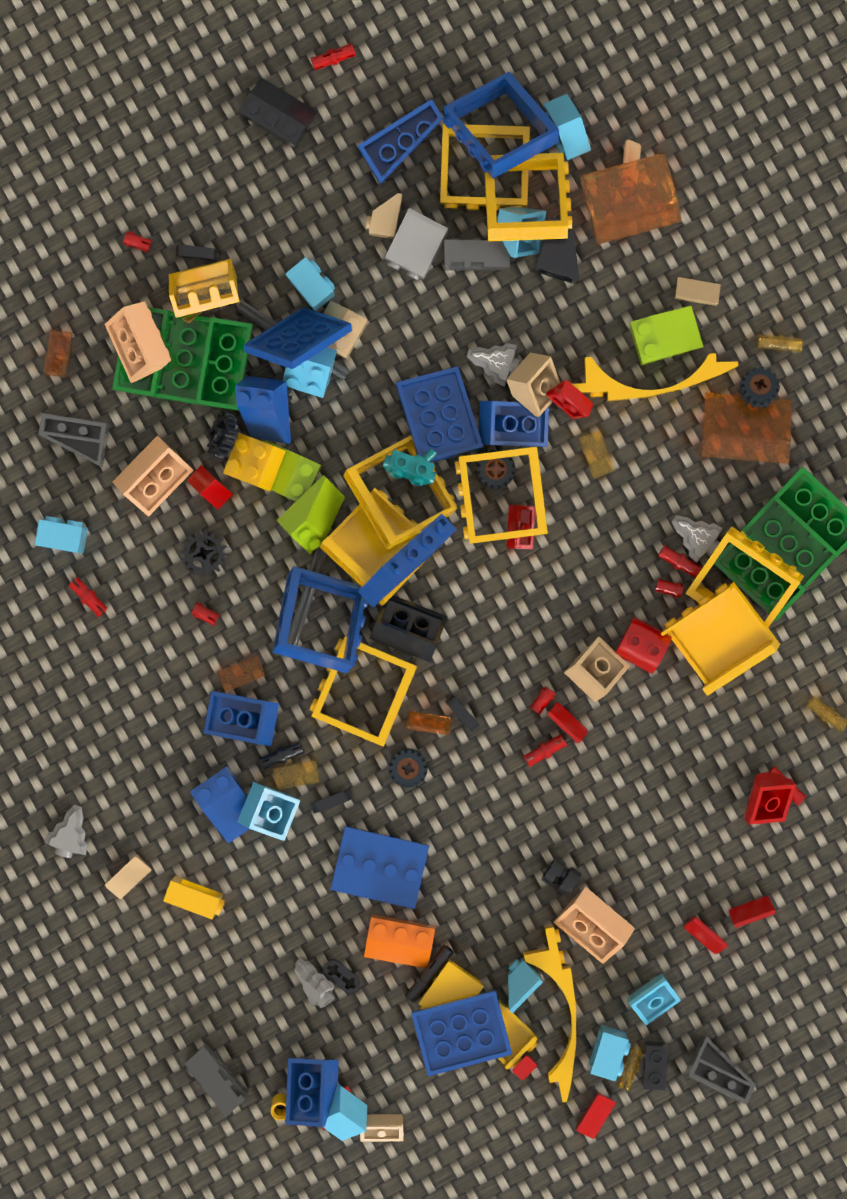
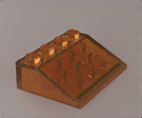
(630, 198)
(745, 433)

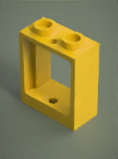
(194, 897)

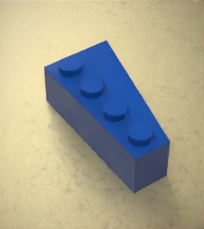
(396, 142)

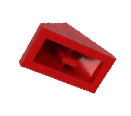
(209, 487)

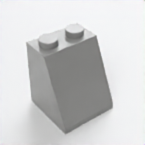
(416, 244)

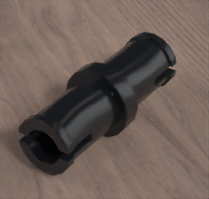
(281, 755)

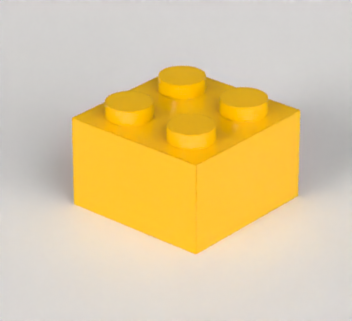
(254, 462)

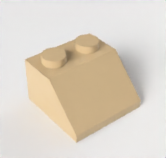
(346, 344)
(532, 382)
(597, 669)

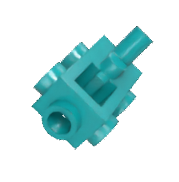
(416, 468)

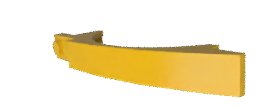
(599, 382)
(550, 961)

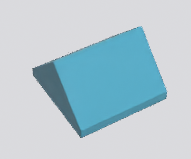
(653, 999)
(346, 1115)

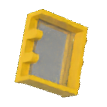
(203, 288)

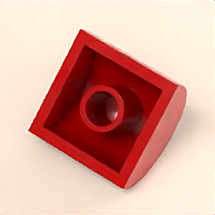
(643, 645)
(769, 798)

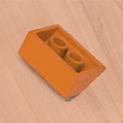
(399, 941)

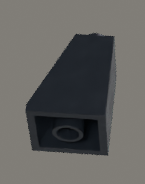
(559, 258)

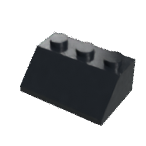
(277, 112)
(409, 628)

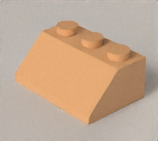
(137, 341)
(152, 476)
(594, 925)

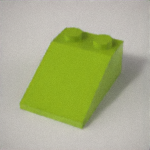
(665, 335)
(294, 475)
(313, 514)

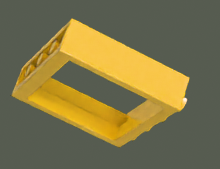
(485, 131)
(537, 229)
(466, 509)
(372, 510)
(756, 551)
(325, 686)

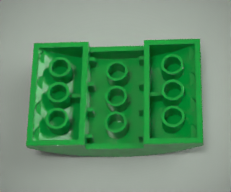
(204, 361)
(799, 525)

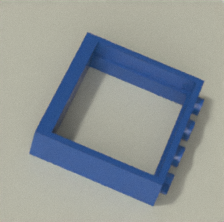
(504, 84)
(407, 560)
(332, 585)

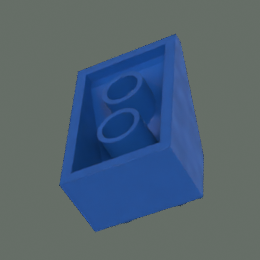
(264, 408)
(512, 425)
(241, 718)
(222, 802)
(310, 1090)

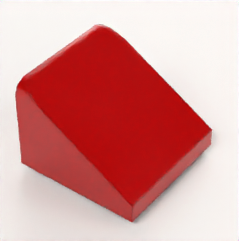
(524, 1067)

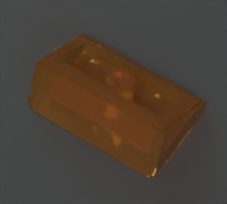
(241, 673)
(429, 723)

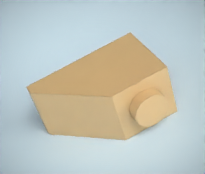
(385, 218)

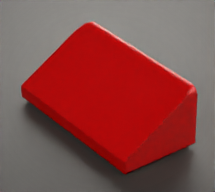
(570, 400)
(521, 518)
(567, 722)
(751, 911)
(705, 935)
(595, 1115)

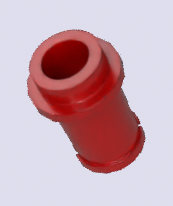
(137, 241)
(669, 588)
(205, 614)
(542, 700)

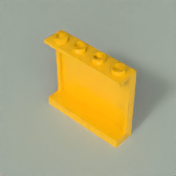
(358, 546)
(721, 636)

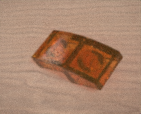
(58, 353)

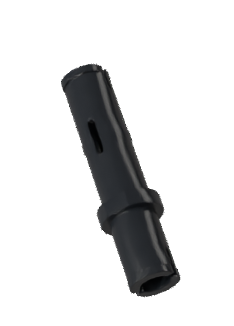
(423, 981)

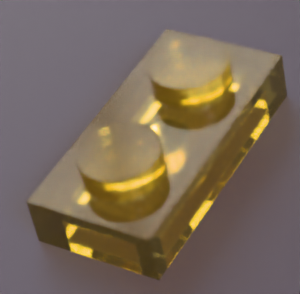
(596, 454)
(296, 775)

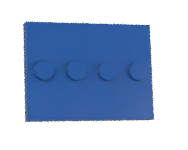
(297, 337)
(439, 414)
(380, 867)
(461, 1033)

